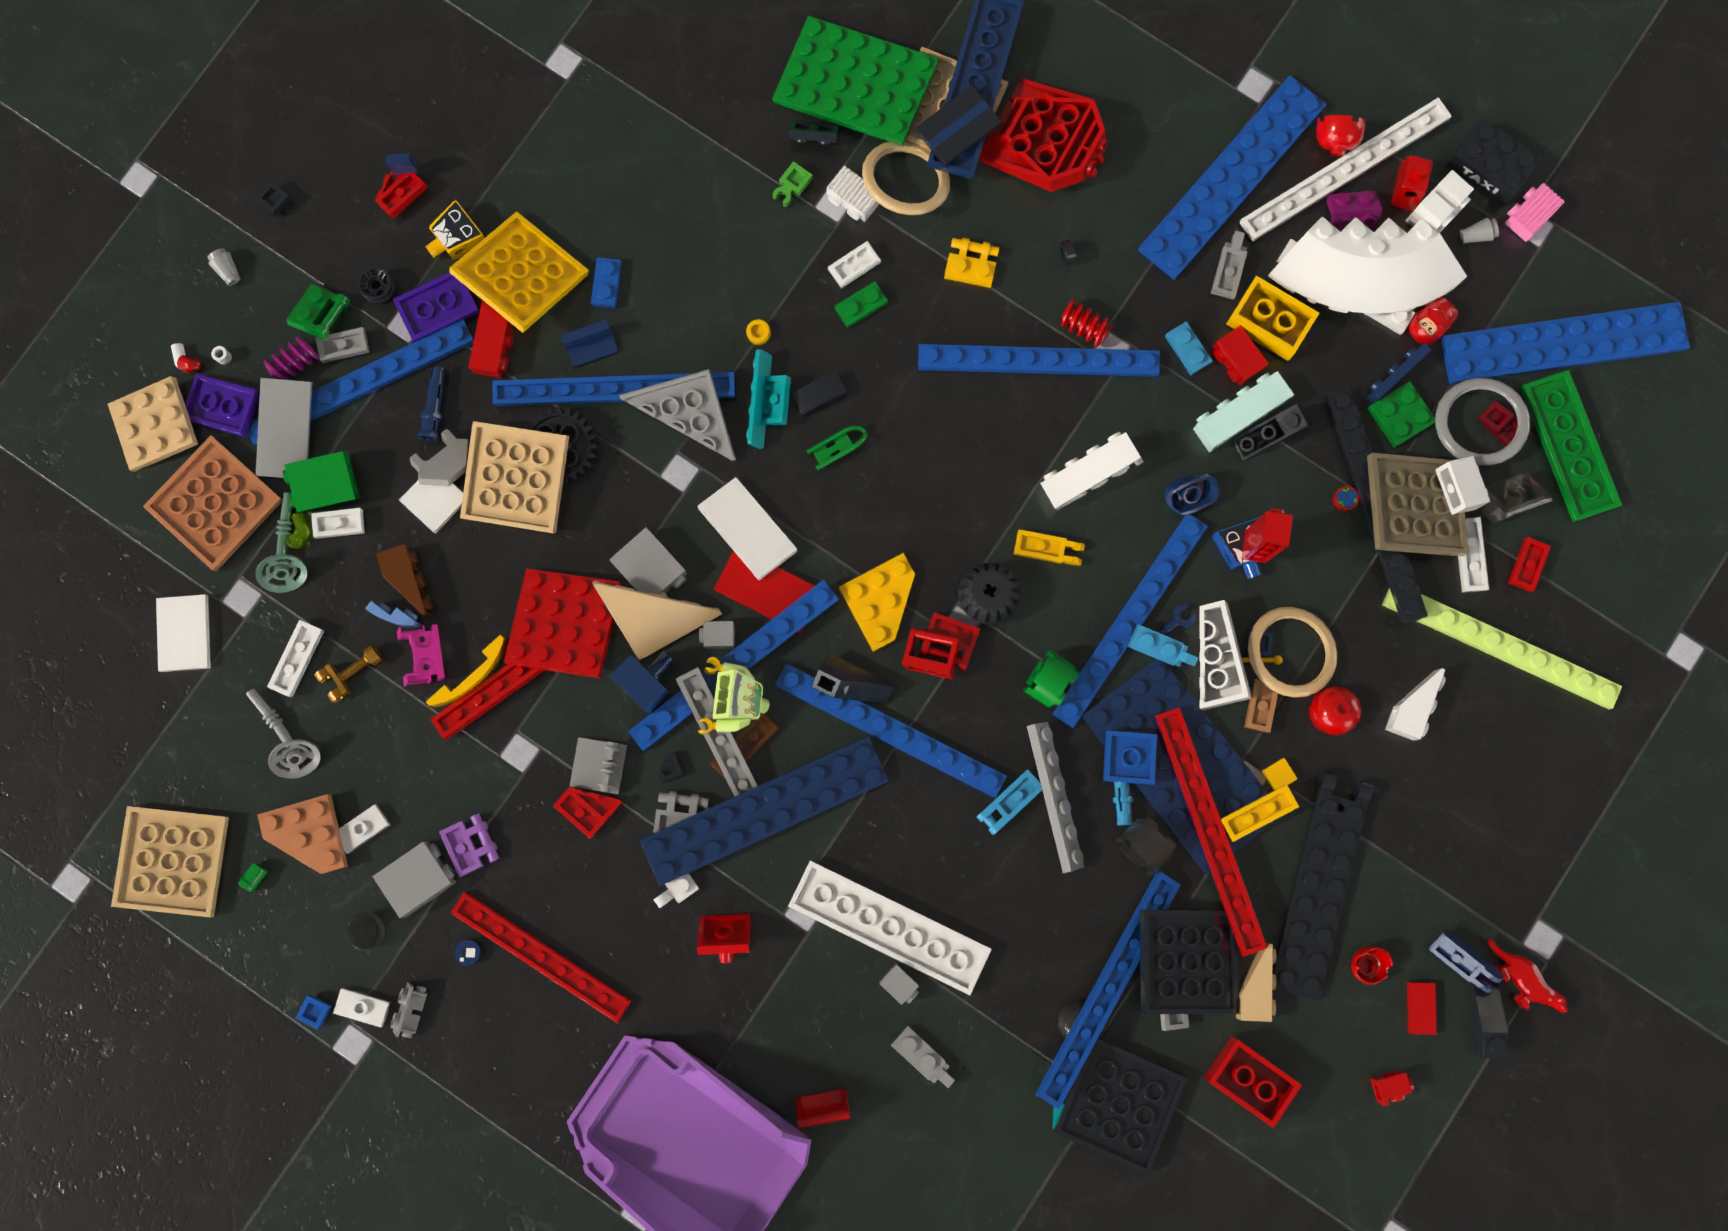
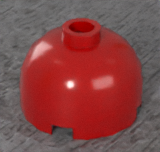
(1340, 133)
(1335, 710)

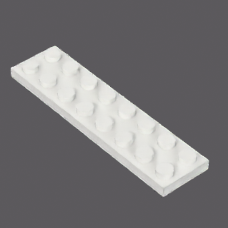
(890, 927)

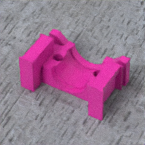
(424, 654)

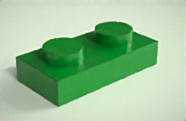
(861, 304)

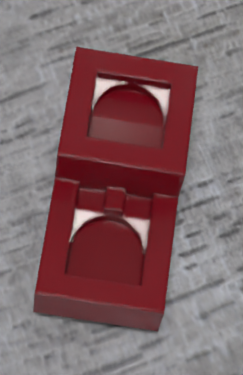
(1500, 423)

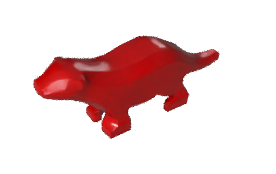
(1528, 980)

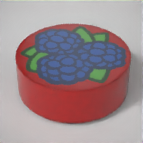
(1346, 498)

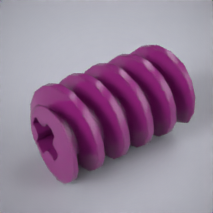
(293, 358)

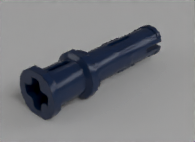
(431, 415)

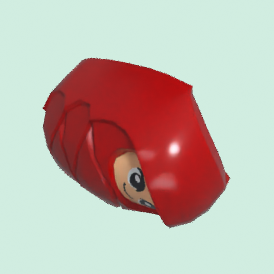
(1432, 321)

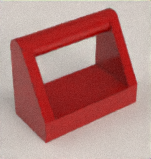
(928, 666)
(822, 1107)

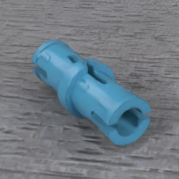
(1123, 803)

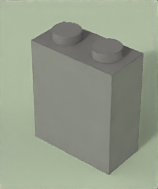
(649, 565)
(415, 879)

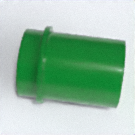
(252, 877)

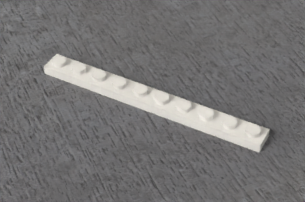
(1345, 169)

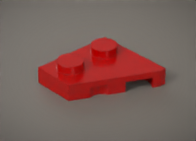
(399, 192)
(586, 809)

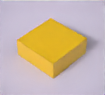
(1279, 774)

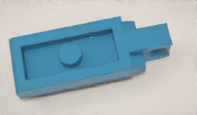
(1160, 647)

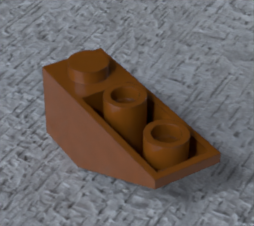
(400, 570)

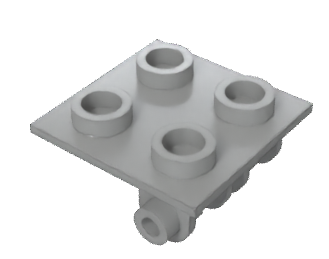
(598, 765)

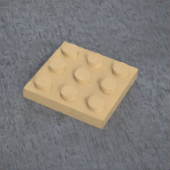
(152, 423)

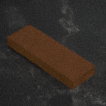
(752, 738)

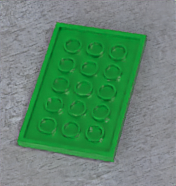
(856, 80)

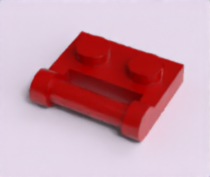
(945, 625)

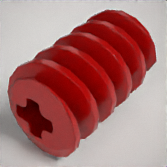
(1086, 323)

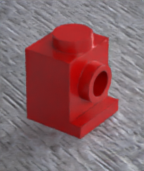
(1392, 1086)

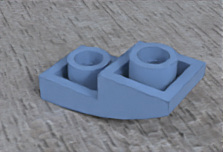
(398, 617)

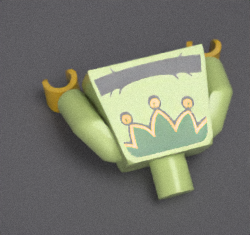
(736, 698)

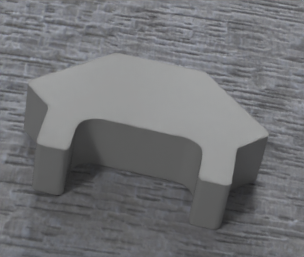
(445, 465)

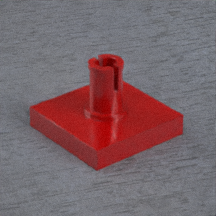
(724, 935)

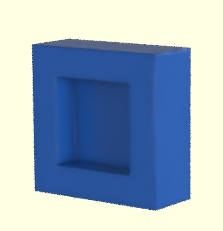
(313, 1011)

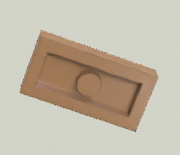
(1261, 707)

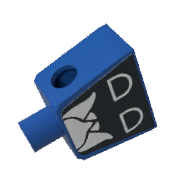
(1230, 544)

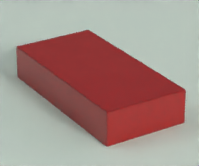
(1421, 1008)

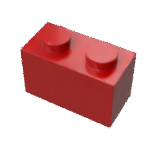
(1239, 356)

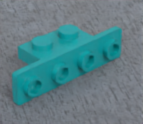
(768, 399)

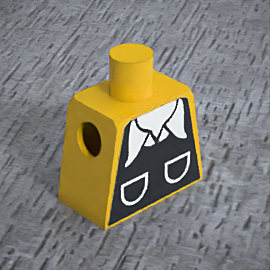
(454, 233)

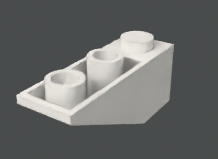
(1412, 712)

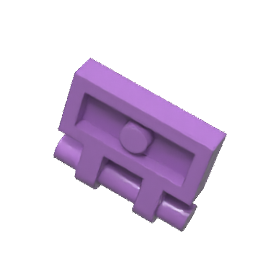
(462, 848)

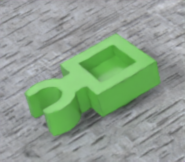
(793, 181)

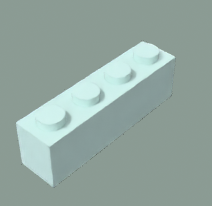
(1243, 411)

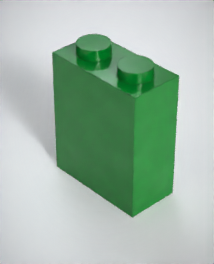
(321, 481)

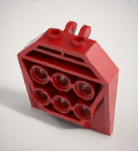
(1071, 158)

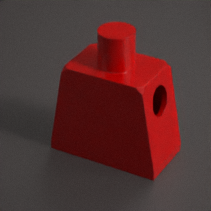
(1413, 178)

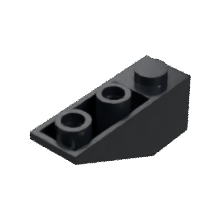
(1273, 431)
(850, 682)

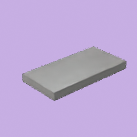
(282, 425)

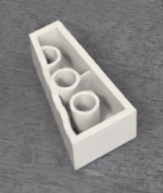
(1091, 470)
(1221, 664)

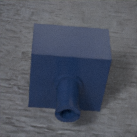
(643, 682)

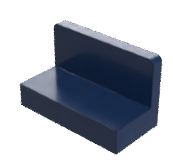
(589, 343)

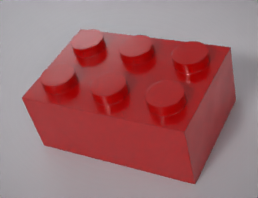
(1252, 1081)

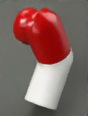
(182, 361)

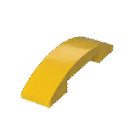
(494, 653)

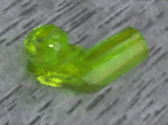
(301, 533)

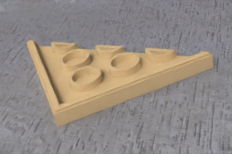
(652, 619)

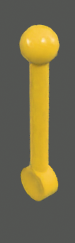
(1276, 660)

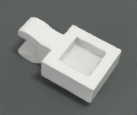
(679, 889)

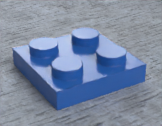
(1130, 757)

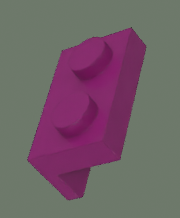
(1347, 206)

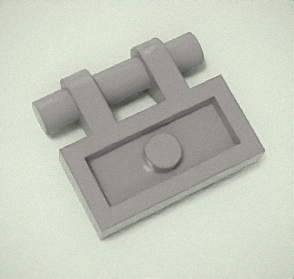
(669, 816)

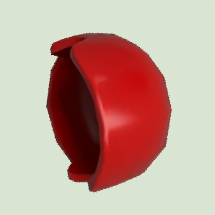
(1371, 964)

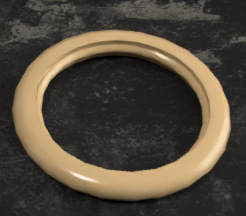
(895, 205)
(1263, 674)

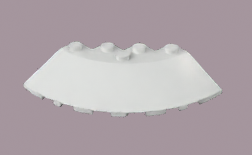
(1368, 268)

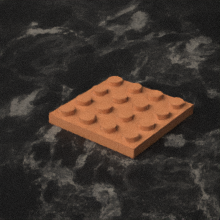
(213, 503)

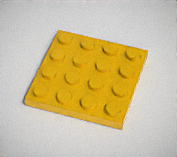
(519, 271)

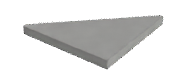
(688, 406)

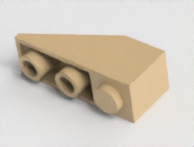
(1257, 988)

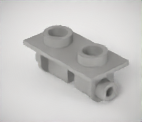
(404, 1019)

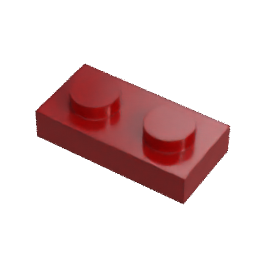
(1529, 564)

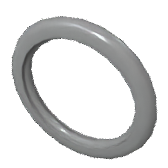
(1509, 393)

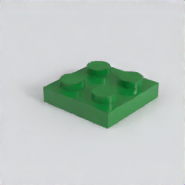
(1401, 414)

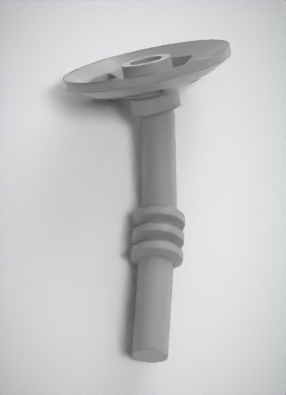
(293, 747)

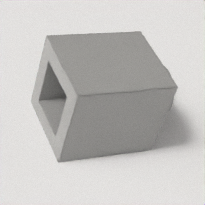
(718, 635)
(899, 985)

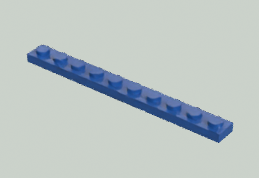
(1039, 360)
(384, 371)
(589, 388)
(1133, 613)
(746, 654)
(894, 733)
(1103, 997)

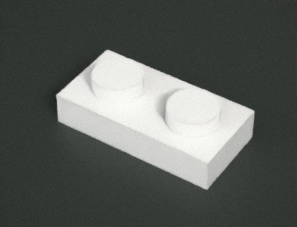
(338, 523)

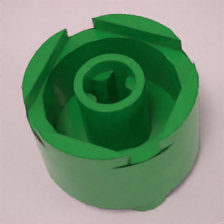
(1050, 679)

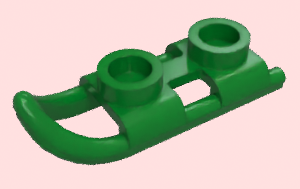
(842, 444)

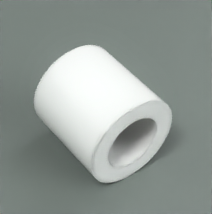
(225, 359)

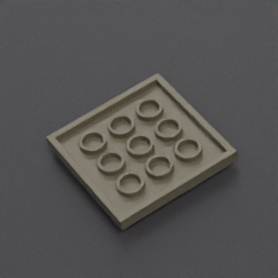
(1412, 507)

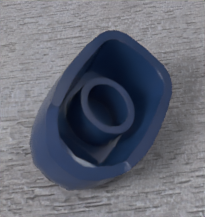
(1191, 493)

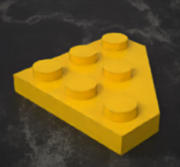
(880, 600)

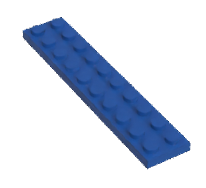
(1231, 177)
(1565, 342)

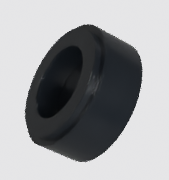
(1067, 252)

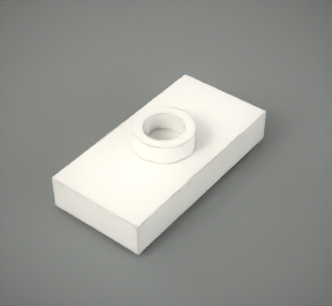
(854, 264)
(362, 828)
(362, 1007)

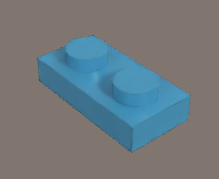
(1188, 348)

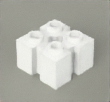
(1443, 202)

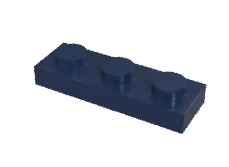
(1397, 372)

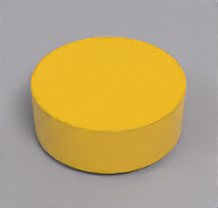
(758, 332)

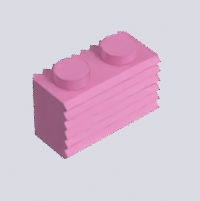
(1534, 212)

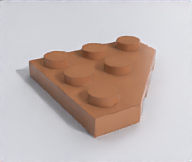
(307, 833)

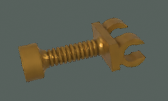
(370, 656)

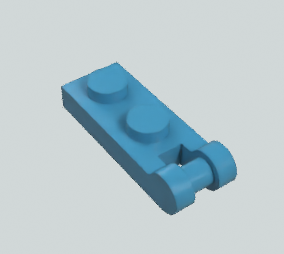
(1011, 801)

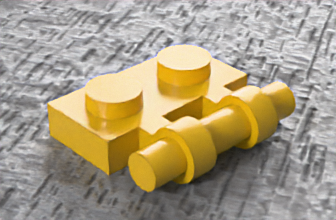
(970, 269)

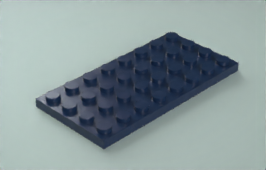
(1230, 781)

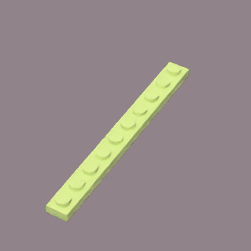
(1516, 652)

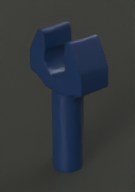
(1177, 621)

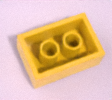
(1273, 318)

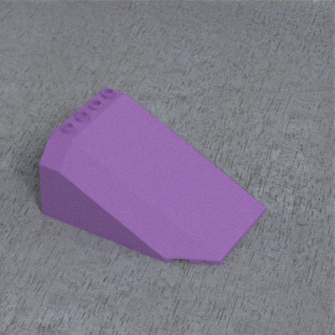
(684, 1142)

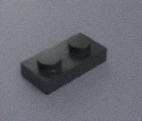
(813, 131)

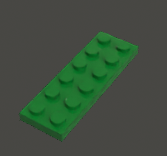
(1570, 446)

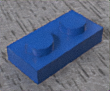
(606, 282)

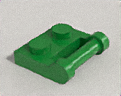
(312, 307)

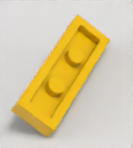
(1259, 813)

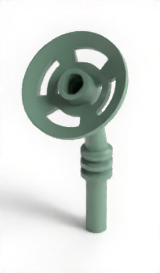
(279, 562)

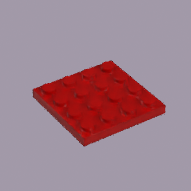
(560, 625)

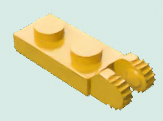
(1046, 547)

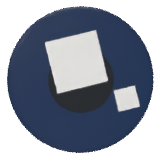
(468, 952)

